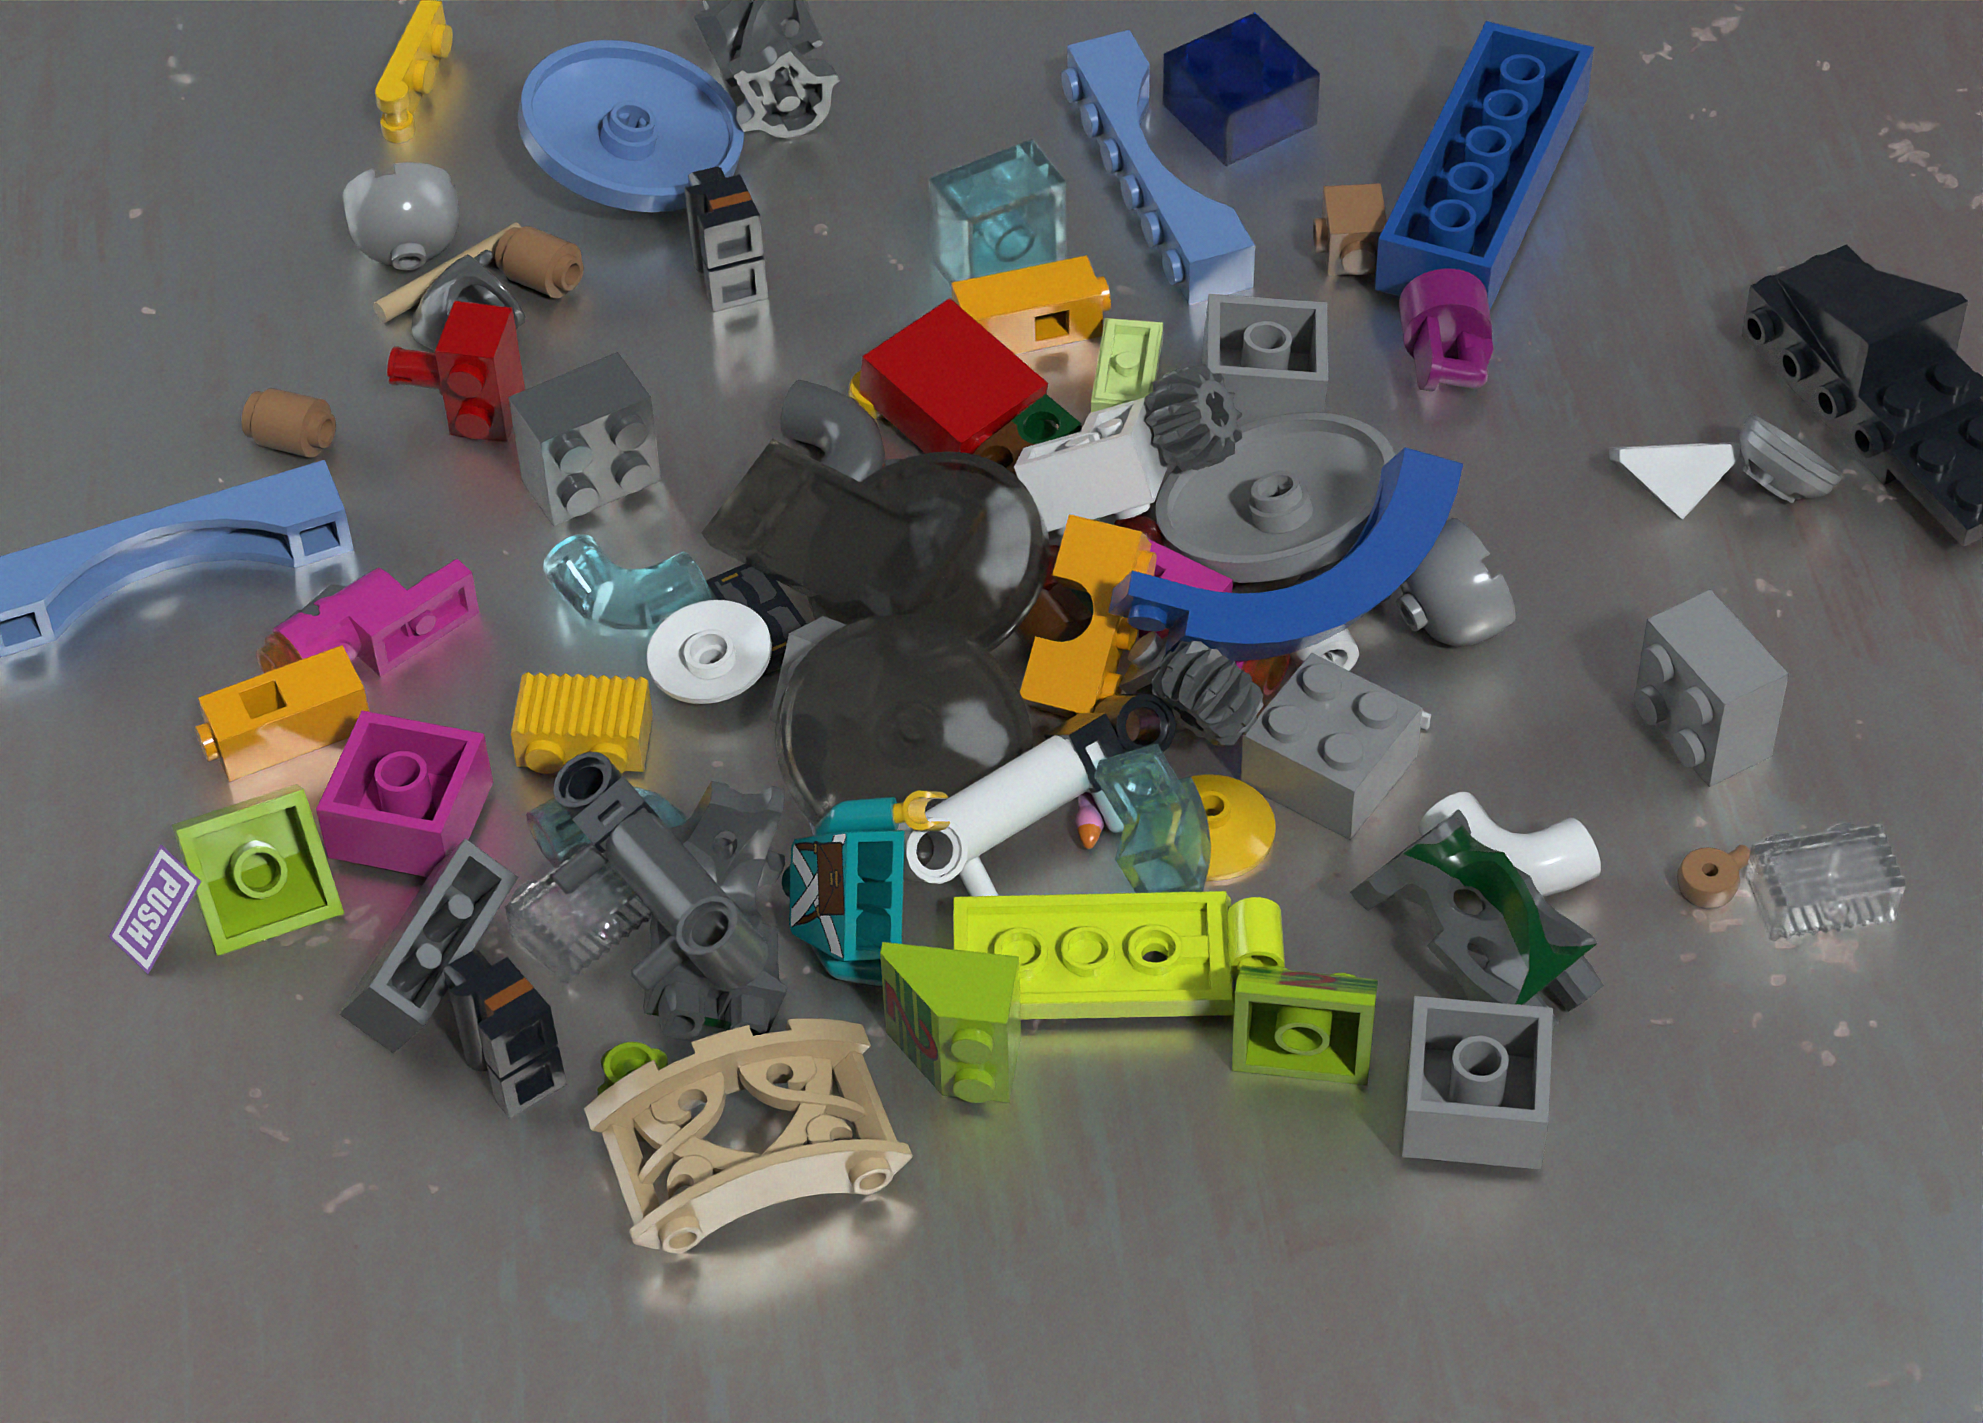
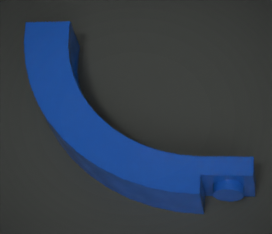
(1401, 530)

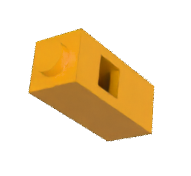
(1038, 304)
(281, 713)

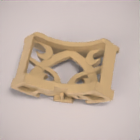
(733, 1182)

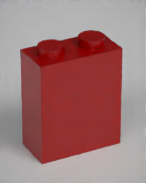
(948, 381)

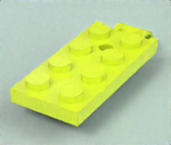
(1088, 949)

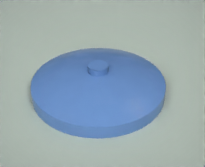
(627, 123)

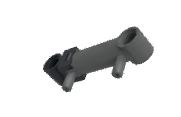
(660, 872)

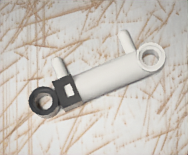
(1034, 788)

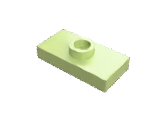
(1126, 362)

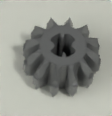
(1193, 417)
(1208, 693)

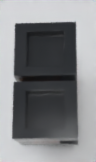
(726, 238)
(505, 1030)

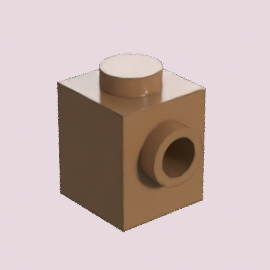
(1350, 228)

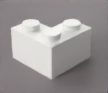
(1097, 470)

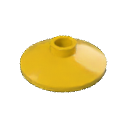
(1241, 827)

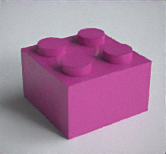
(404, 793)

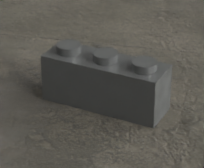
(436, 929)

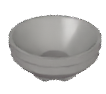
(1783, 462)

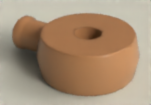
(1711, 875)

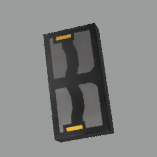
(766, 598)

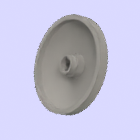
(1281, 501)

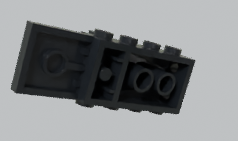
(1881, 374)

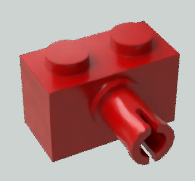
(472, 367)

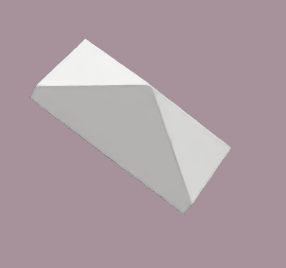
(1679, 472)

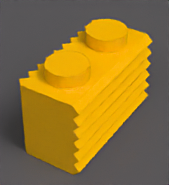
(581, 715)

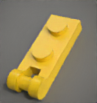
(412, 70)

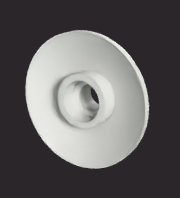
(709, 651)

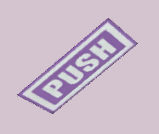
(154, 909)

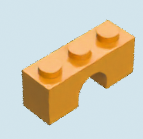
(1083, 671)

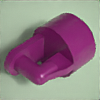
(1447, 328)

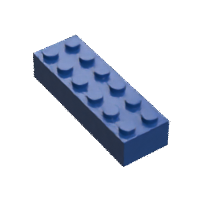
(1486, 159)

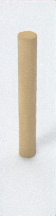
(411, 293)

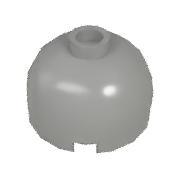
(402, 215)
(1454, 592)

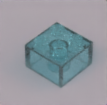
(998, 214)

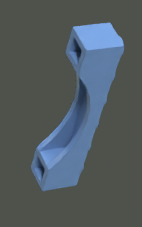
(1197, 237)
(274, 520)

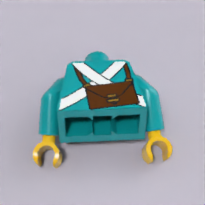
(850, 882)

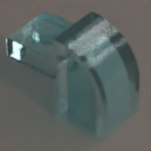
(1163, 819)

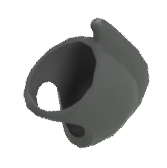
(465, 282)

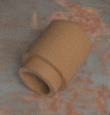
(539, 261)
(288, 422)

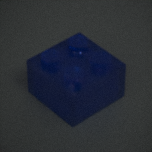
(1240, 89)

